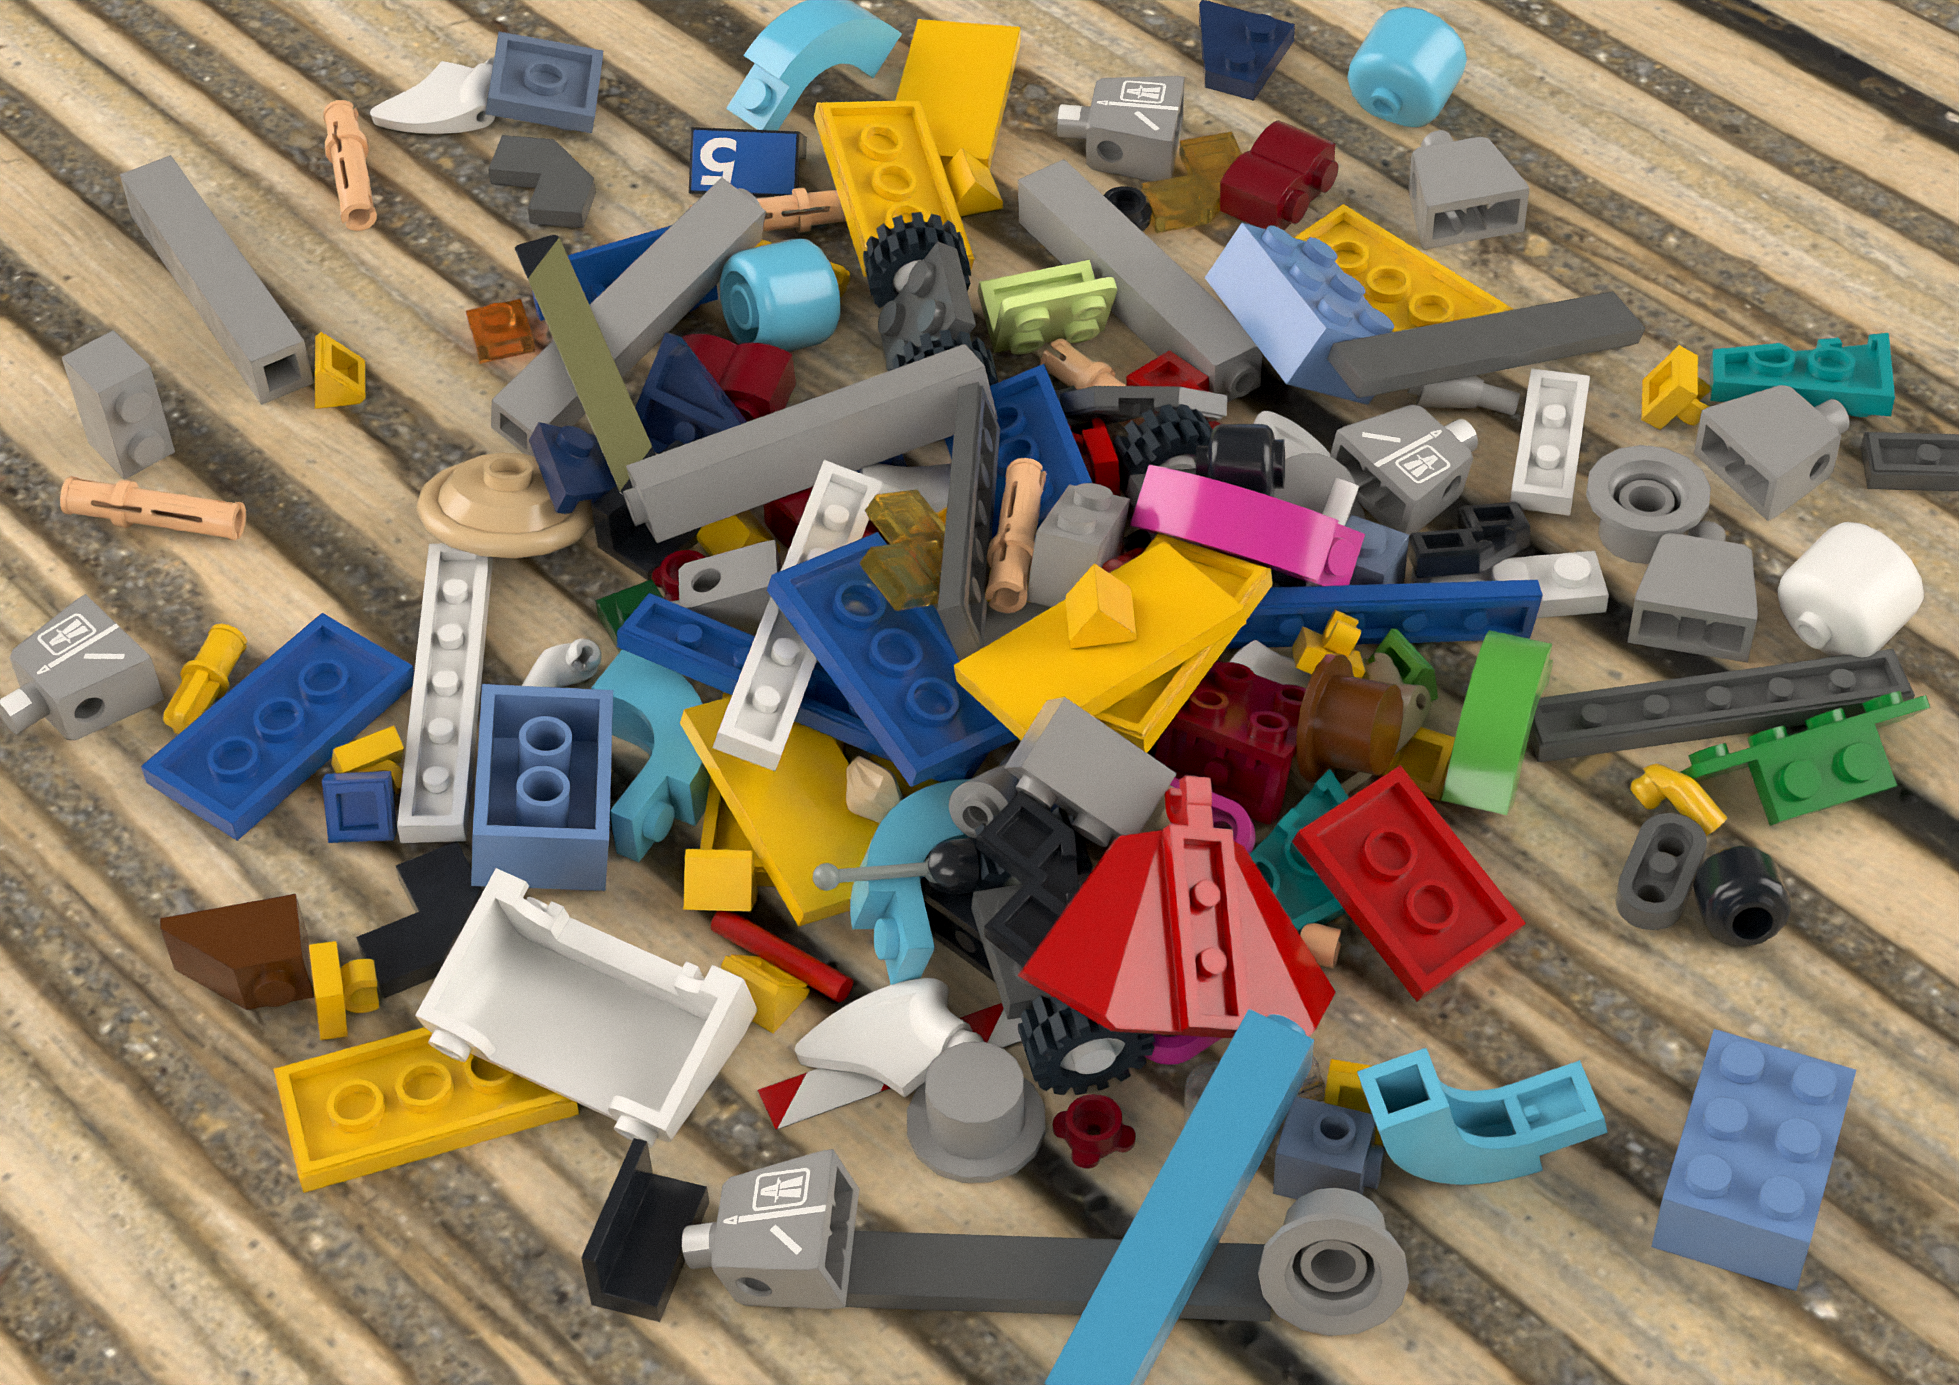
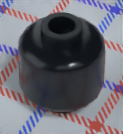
(1244, 457)
(1742, 896)

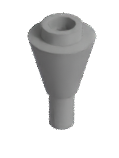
(1466, 393)
(982, 798)

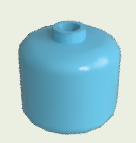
(1407, 67)
(780, 295)

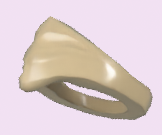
(871, 789)

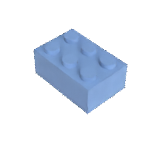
(1294, 304)
(543, 786)
(1754, 1159)

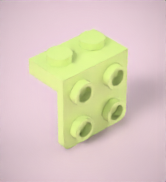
(1046, 306)

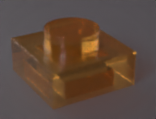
(500, 331)

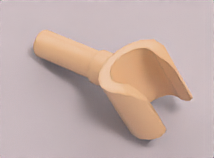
(1322, 943)

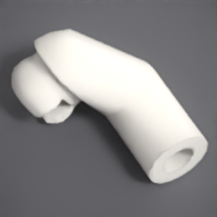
(565, 664)

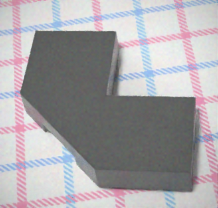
(561, 184)
(1126, 403)

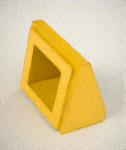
(1426, 761)

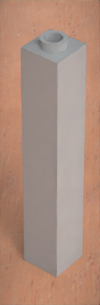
(217, 280)
(1153, 291)
(637, 308)
(788, 447)

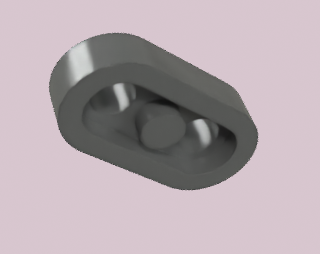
(1658, 876)

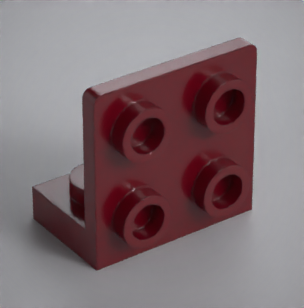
(1238, 735)

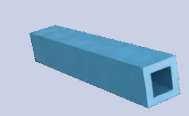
(1188, 1206)

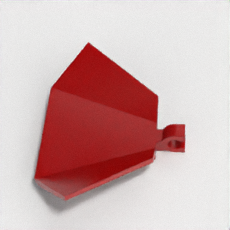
(1179, 935)

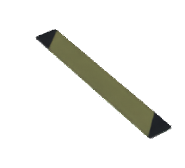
(585, 356)

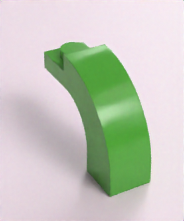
(1497, 722)

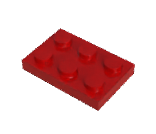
(1408, 883)

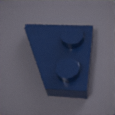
(1240, 48)
(682, 398)
(570, 465)

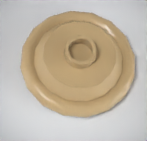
(499, 509)

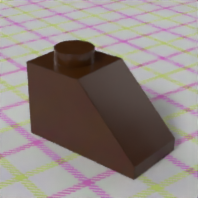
(244, 951)

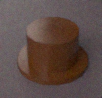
(1347, 721)

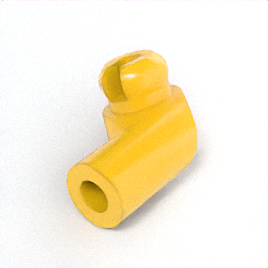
(1683, 793)

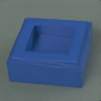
(359, 806)

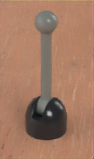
(949, 868)

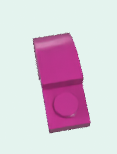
(1247, 526)

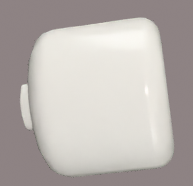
(1850, 591)

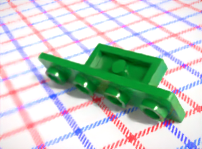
(1817, 767)

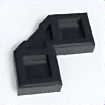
(1483, 539)
(1042, 857)
(418, 944)

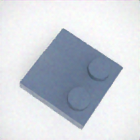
(544, 82)

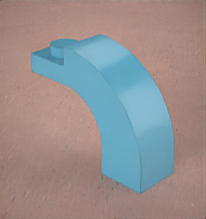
(800, 48)
(674, 780)
(897, 905)
(1480, 1133)

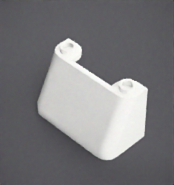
(584, 1012)

